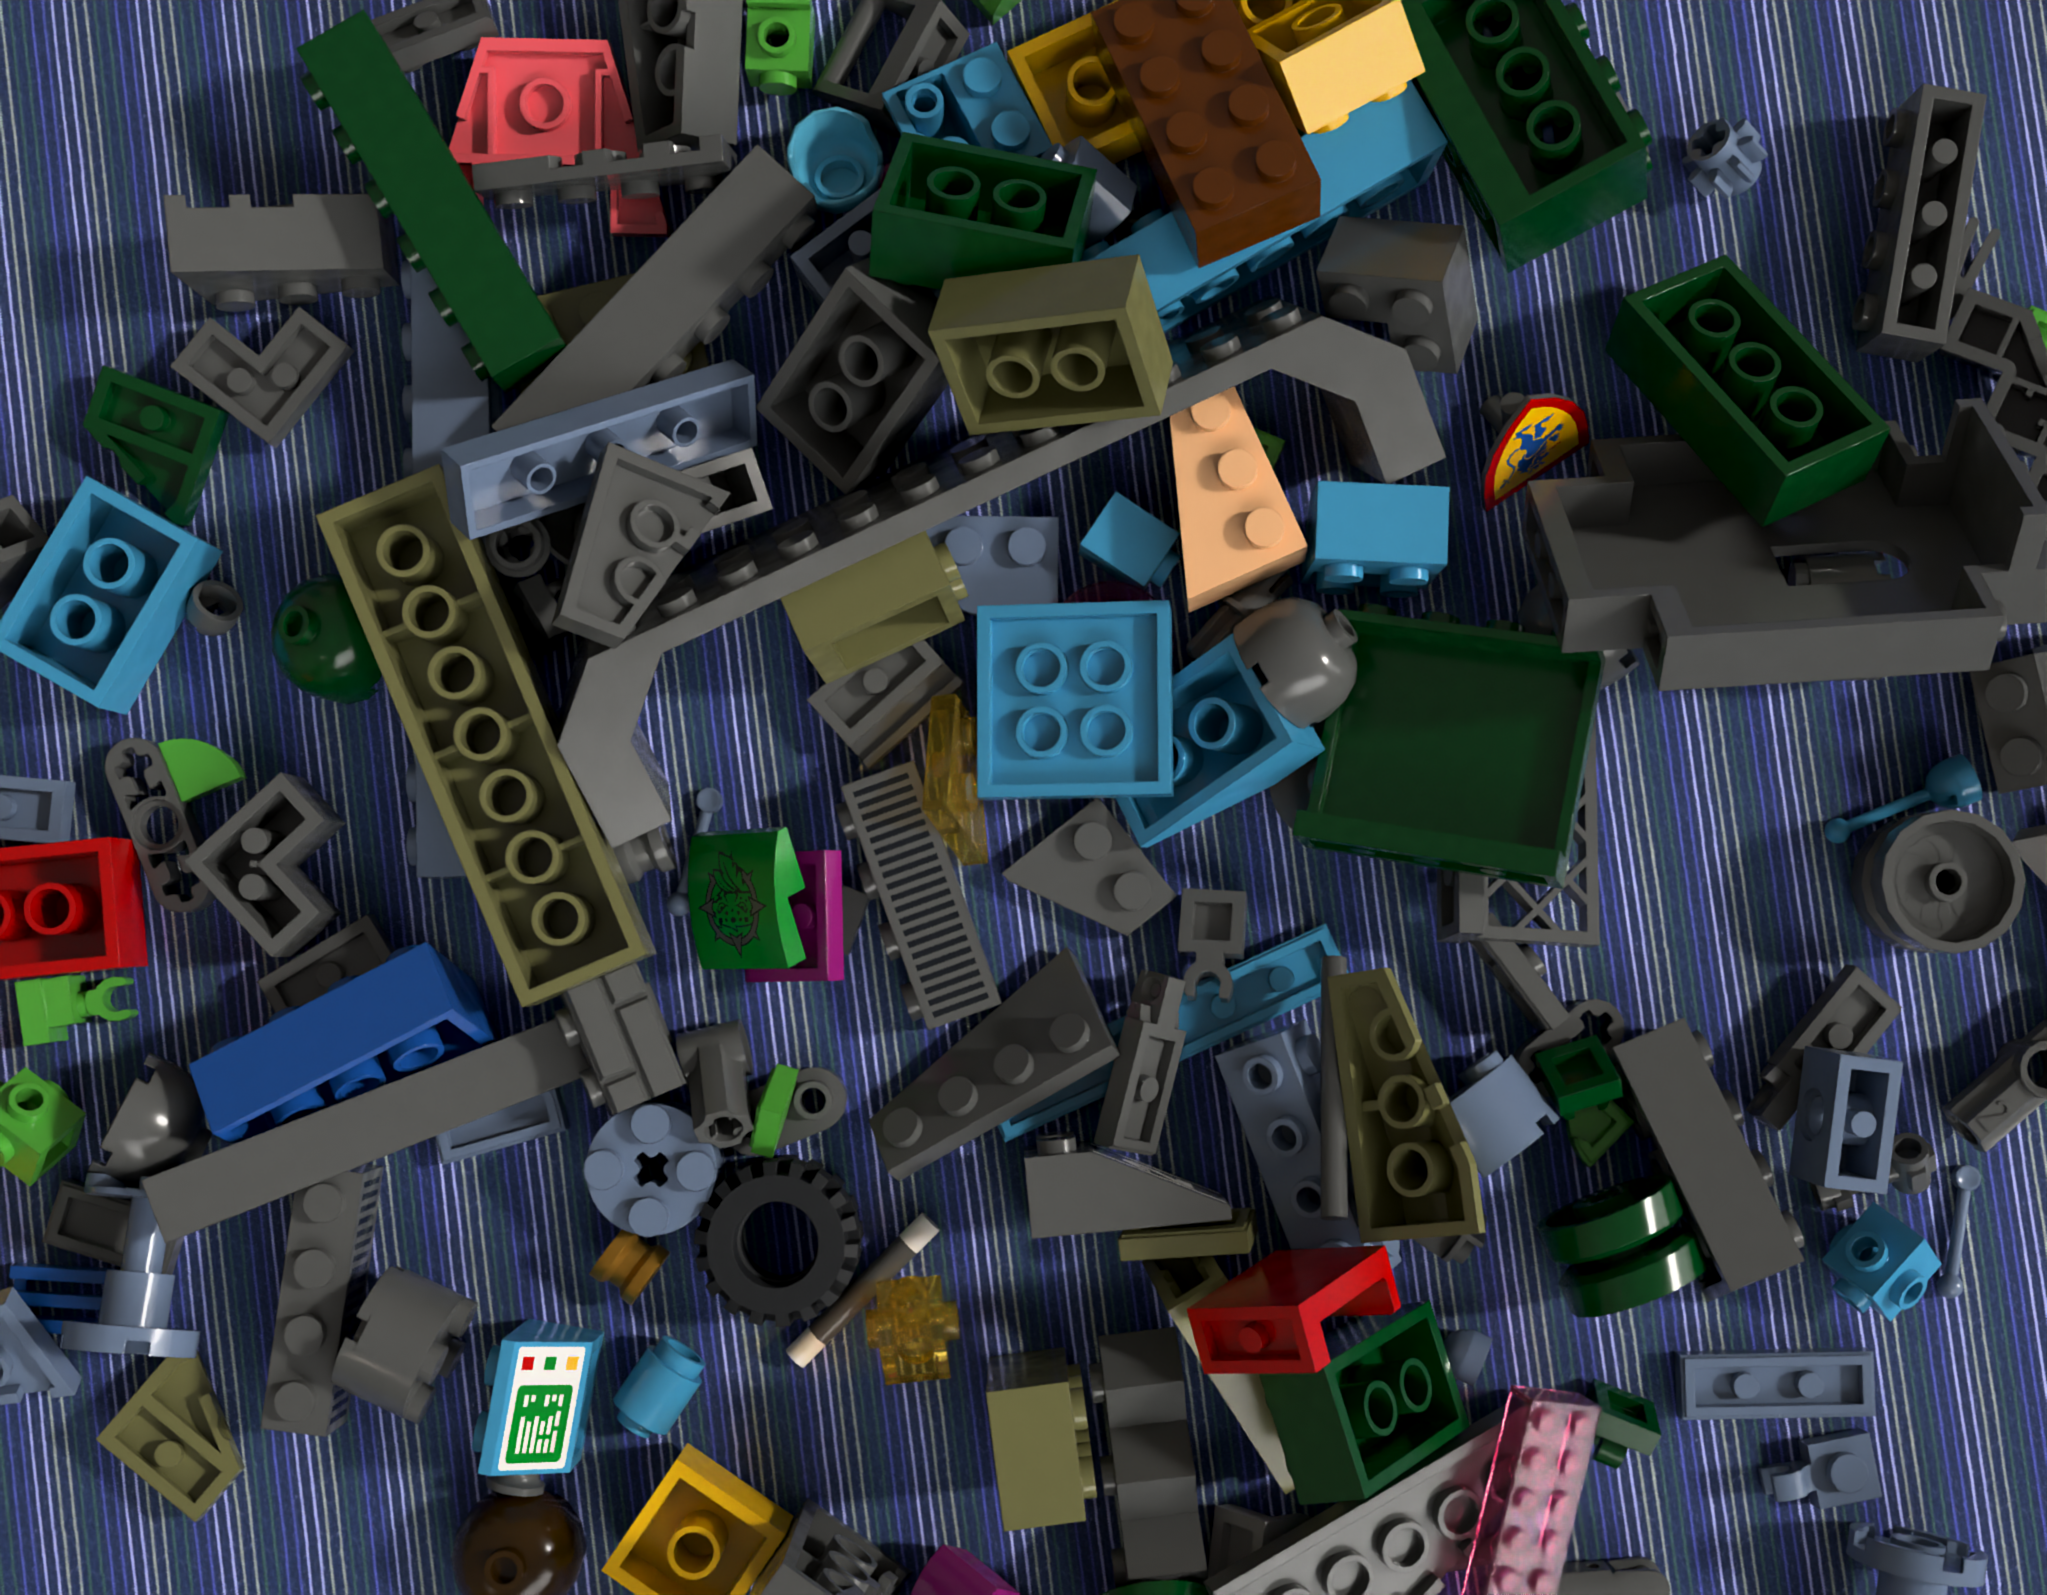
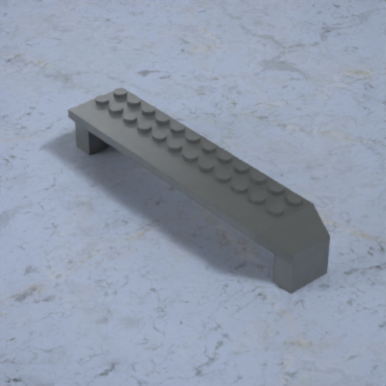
(1361, 377)

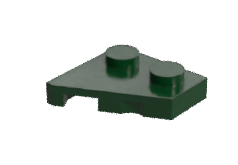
(158, 437)

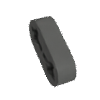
(1546, 1039)

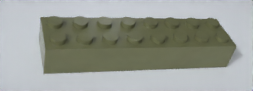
(485, 738)

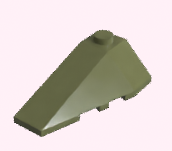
(1402, 1134)

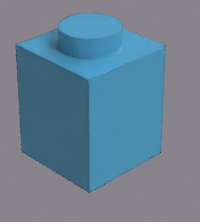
(1131, 544)

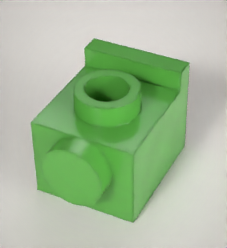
(784, 67)

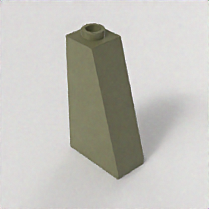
(1184, 1283)

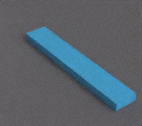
(1262, 990)

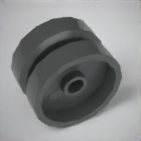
(1975, 877)

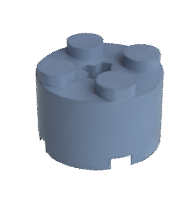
(1499, 1110)
(618, 1166)

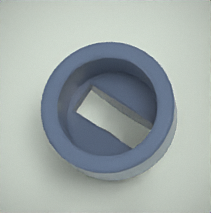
(1467, 1353)

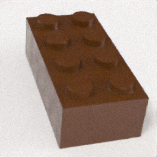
(1207, 122)

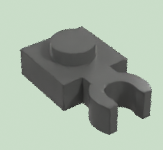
(1211, 930)

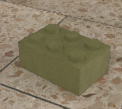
(1052, 345)
(1039, 1438)

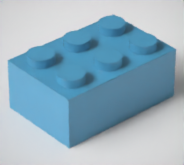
(105, 597)

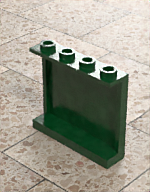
(1456, 748)

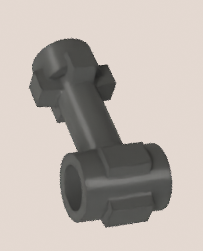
(1909, 1172)

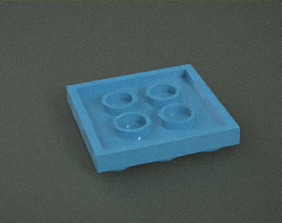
(1074, 700)

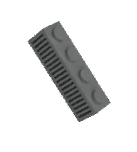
(920, 897)
(320, 1300)

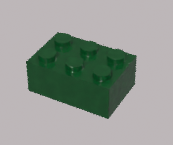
(975, 212)
(1370, 1409)

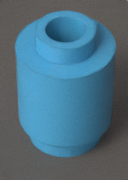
(659, 1387)

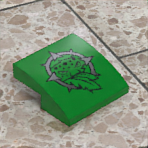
(741, 899)

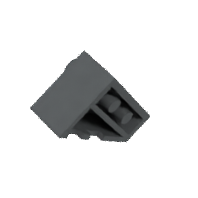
(281, 250)

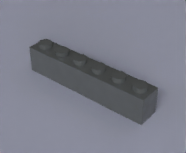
(679, 291)

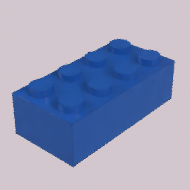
(343, 1044)

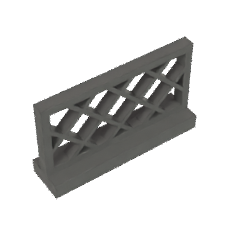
(1464, 897)

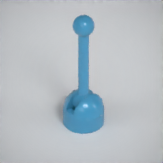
(1948, 784)

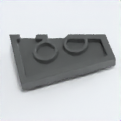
(629, 542)

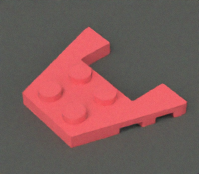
(556, 102)

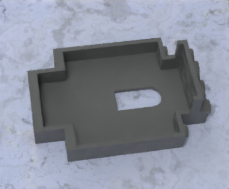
(1677, 566)

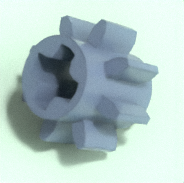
(1724, 157)

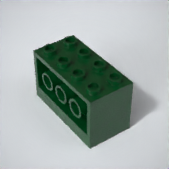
(1528, 120)

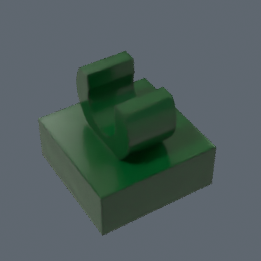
(1578, 1076)
(1623, 1424)

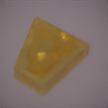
(952, 780)

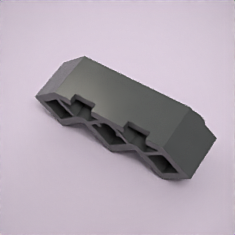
(2007, 344)
(1149, 1458)

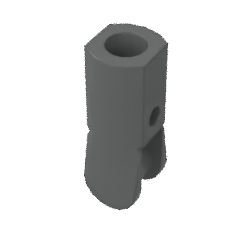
(1614, 1577)

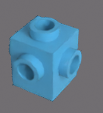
(1880, 1263)

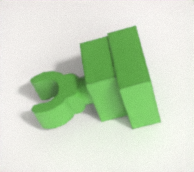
(54, 1003)

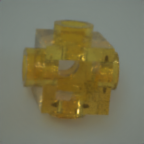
(913, 1329)

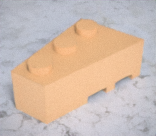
(1228, 502)

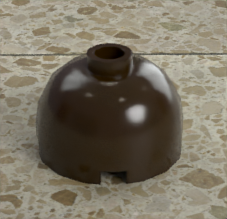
(519, 1546)

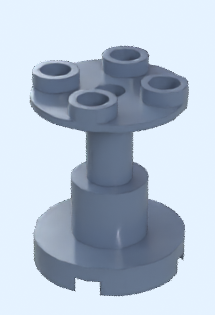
(136, 1296)
(1916, 1560)

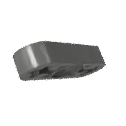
(126, 790)

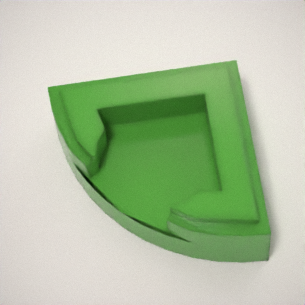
(199, 768)
(773, 1110)
(1596, 1131)

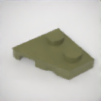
(177, 1437)

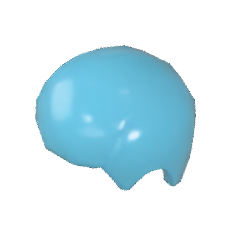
(836, 158)

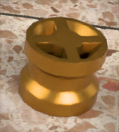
(629, 1264)

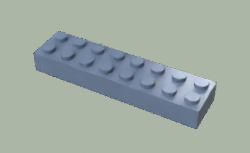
(553, 459)

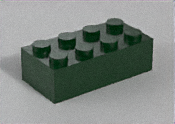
(1745, 389)

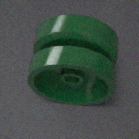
(1622, 1246)

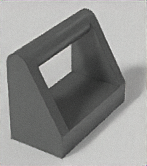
(926, 43)

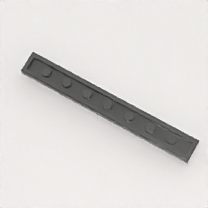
(363, 1129)

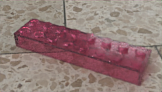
(1532, 1493)

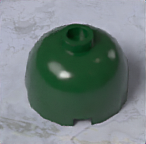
(323, 642)

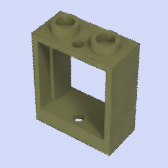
(877, 606)

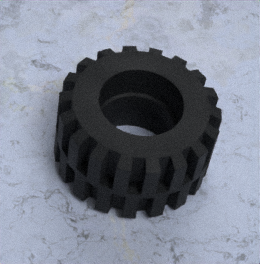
(746, 1284)

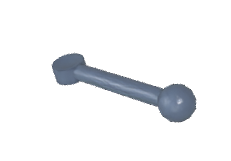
(709, 802)
(1965, 1179)

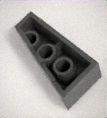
(683, 68)
(1703, 1150)
(828, 1559)

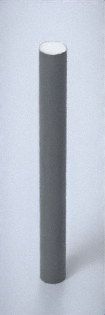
(1333, 1124)

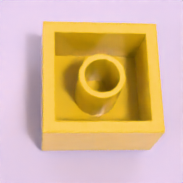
(1336, 57)
(698, 1533)

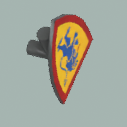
(1531, 440)

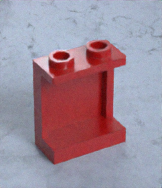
(1274, 1309)

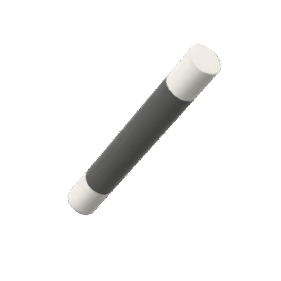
(862, 1290)

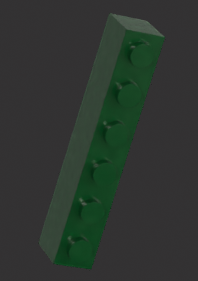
(432, 201)

